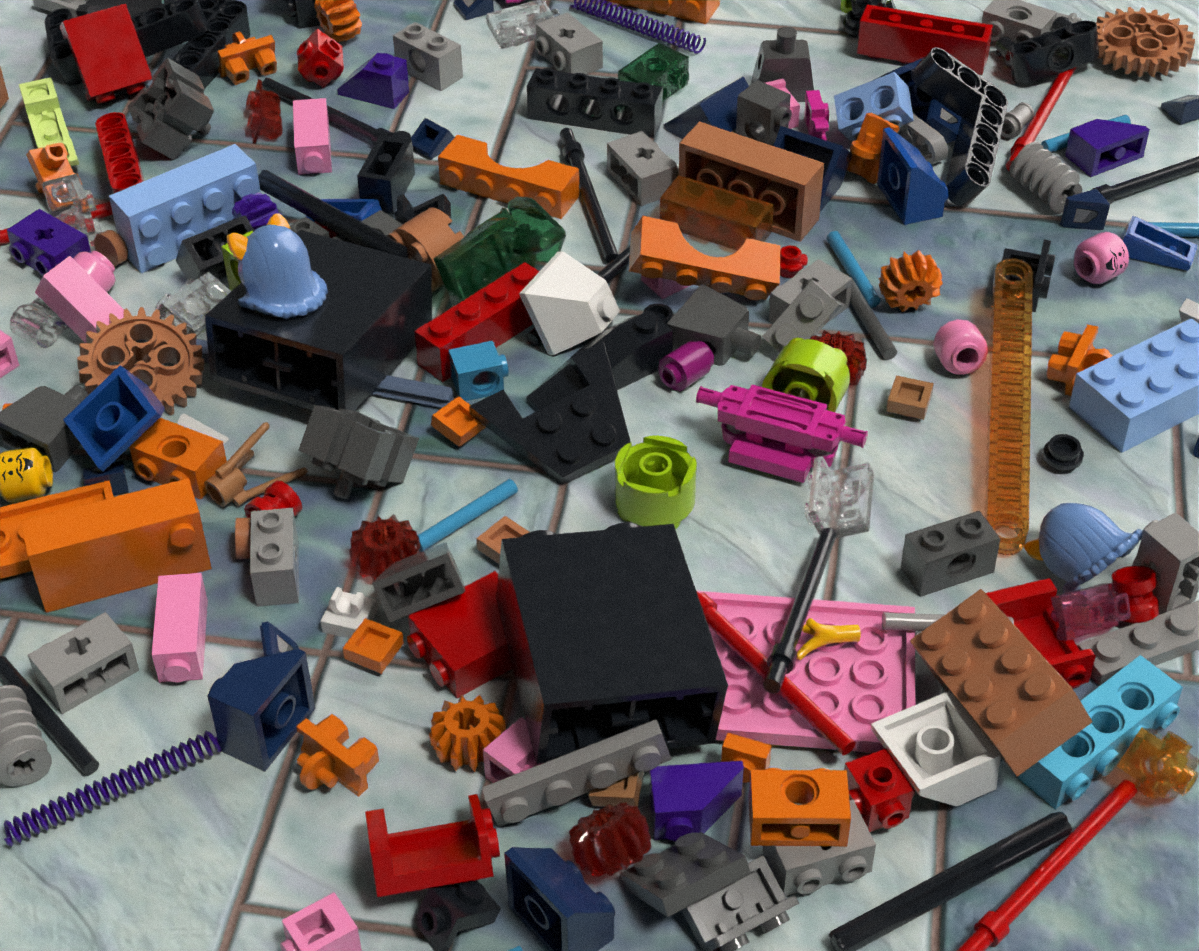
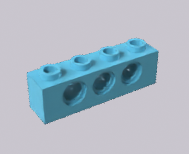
(1119, 708)

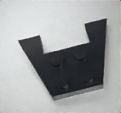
(571, 433)

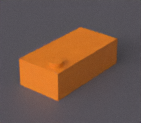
(115, 544)

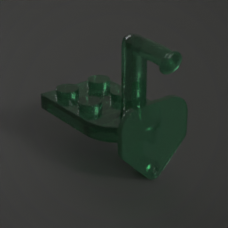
(491, 248)

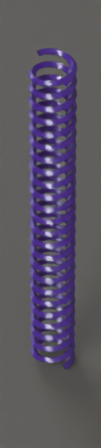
(661, 32)
(103, 788)

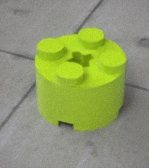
(810, 372)
(655, 482)

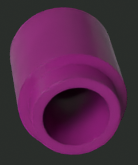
(686, 365)

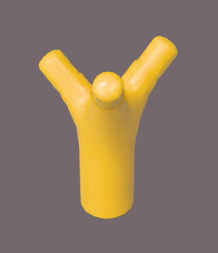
(826, 635)

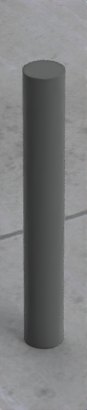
(872, 323)

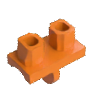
(246, 54)
(867, 147)
(49, 163)
(1075, 355)
(328, 761)

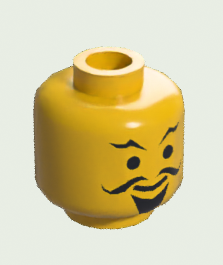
(24, 474)

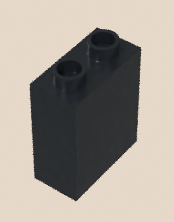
(340, 348)
(607, 638)

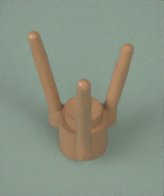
(229, 481)

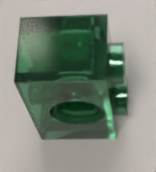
(658, 67)

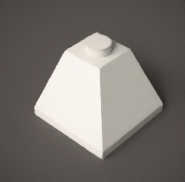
(568, 303)
(941, 750)

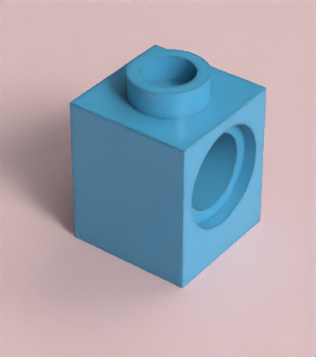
(477, 370)

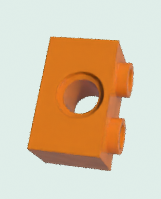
(175, 453)
(820, 819)

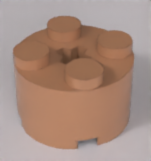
(426, 238)

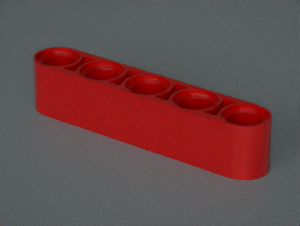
(118, 151)

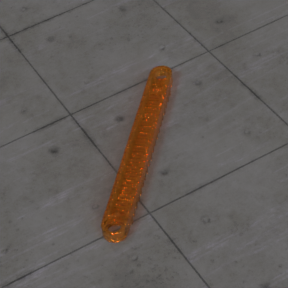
(1010, 404)

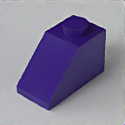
(378, 81)
(1105, 145)
(692, 796)

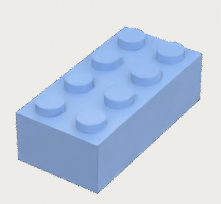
(181, 204)
(1142, 388)

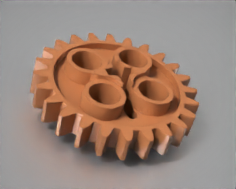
(1143, 42)
(144, 360)

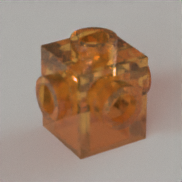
(1145, 759)

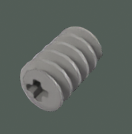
(1045, 176)
(22, 749)

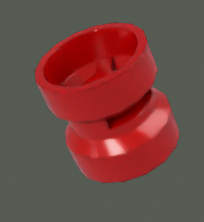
(276, 496)
(1138, 584)

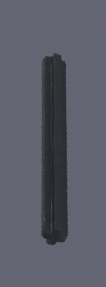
(328, 215)
(950, 883)

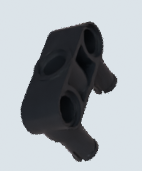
(1035, 57)

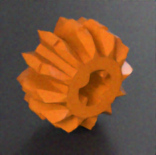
(338, 18)
(910, 281)
(464, 731)

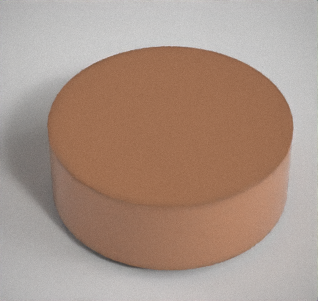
(111, 246)
(242, 538)

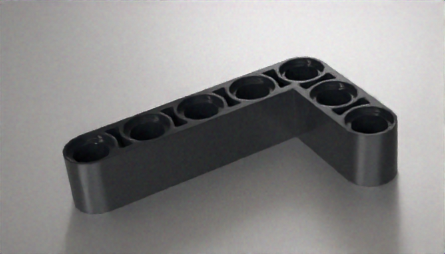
(156, 30)
(201, 53)
(982, 119)

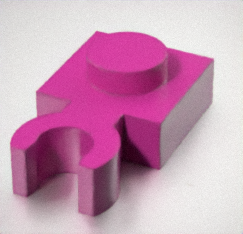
(816, 115)

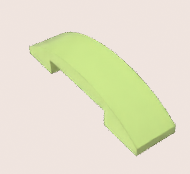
(46, 116)

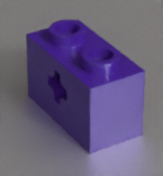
(45, 241)

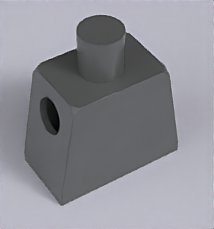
(786, 60)
(716, 322)
(39, 423)
(422, 580)

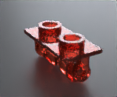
(264, 113)

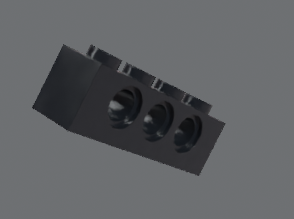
(594, 102)

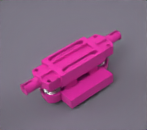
(778, 429)

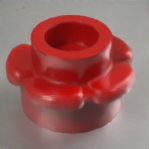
(791, 261)

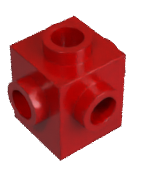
(320, 59)
(879, 790)

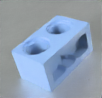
(884, 97)

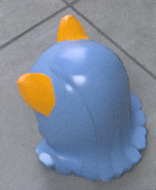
(277, 271)
(1079, 543)

